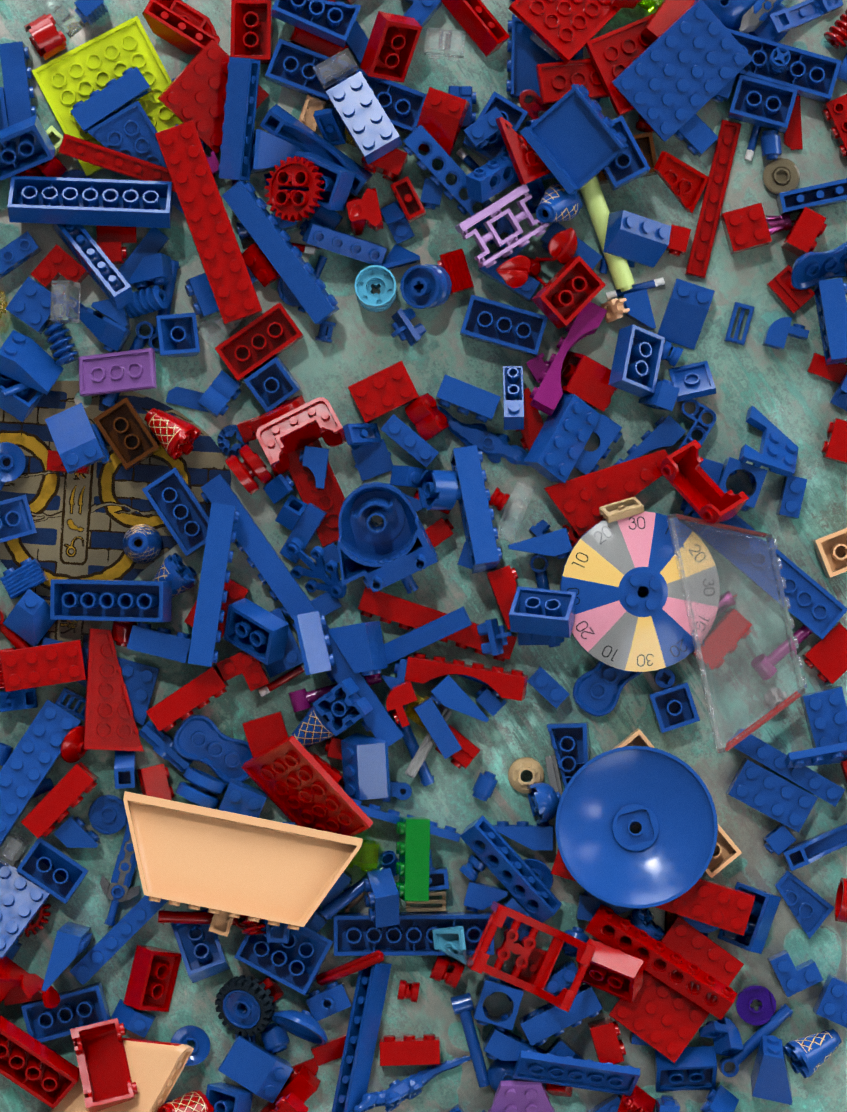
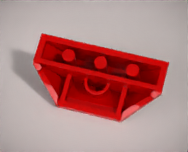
(180, 25)

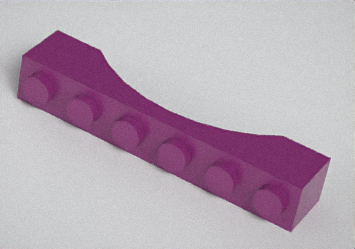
(550, 390)

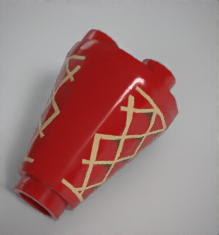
(172, 433)
(189, 1102)

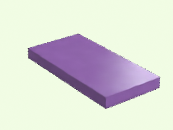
(117, 372)

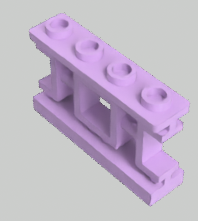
(494, 213)

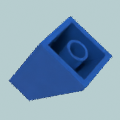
(361, 646)
(770, 1072)

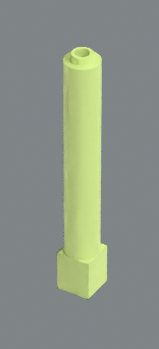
(599, 216)

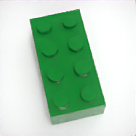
(413, 858)

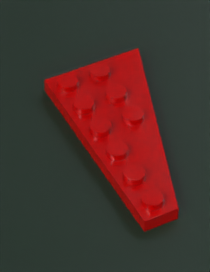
(582, 496)
(108, 709)

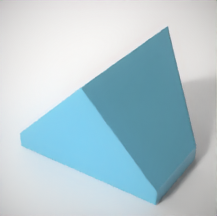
(451, 941)

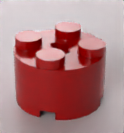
(45, 36)

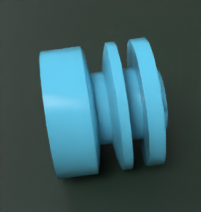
(375, 277)

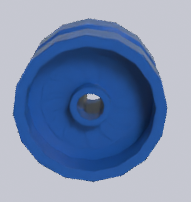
(426, 286)
(200, 789)

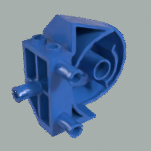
(384, 549)

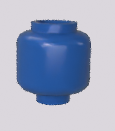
(577, 933)
(275, 1038)

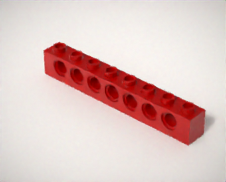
(666, 970)

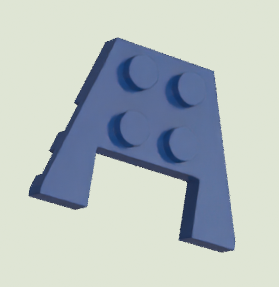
(775, 450)

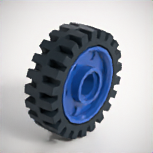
(245, 1005)

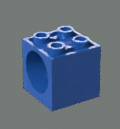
(755, 475)
(488, 987)

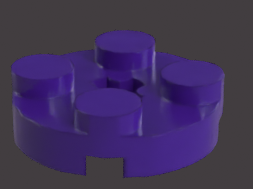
(765, 1010)

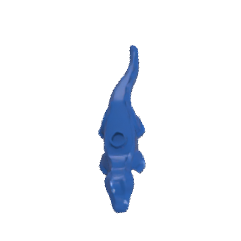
(488, 443)
(407, 1088)

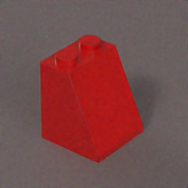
(587, 380)

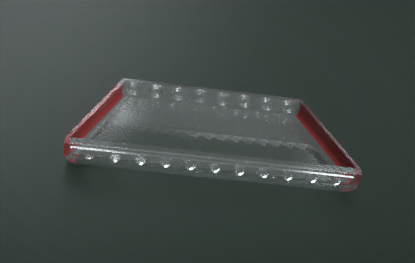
(737, 624)

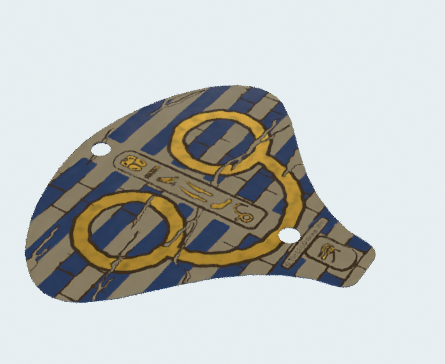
(86, 515)

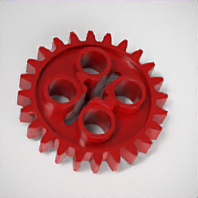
(292, 207)

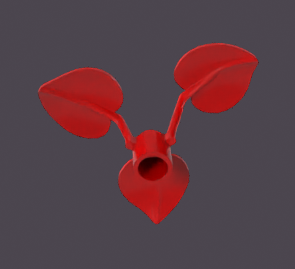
(516, 270)

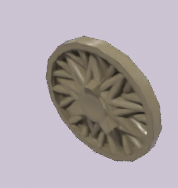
(781, 176)

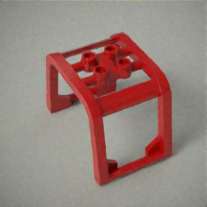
(497, 918)

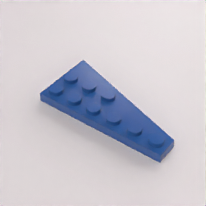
(133, 135)
(137, 677)

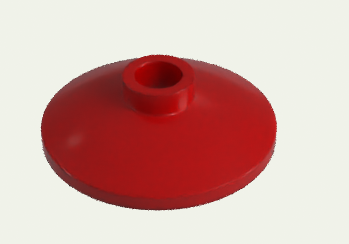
(72, 745)

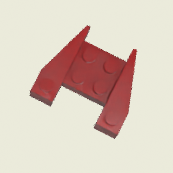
(294, 1092)

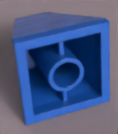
(269, 151)

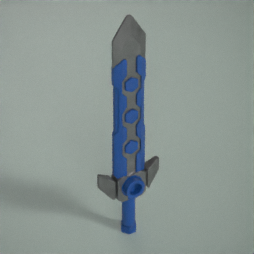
(757, 15)
(122, 877)

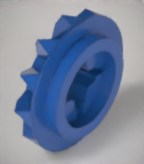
(224, 444)

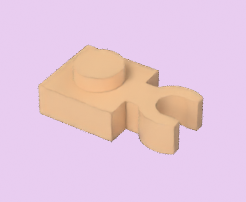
(615, 309)

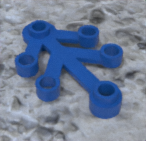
(317, 570)

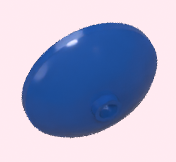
(730, 14)
(301, 1025)

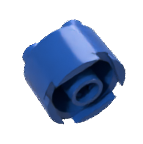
(439, 489)

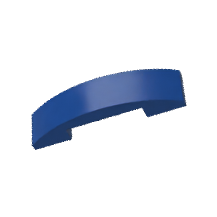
(802, 13)

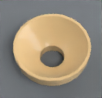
(520, 765)

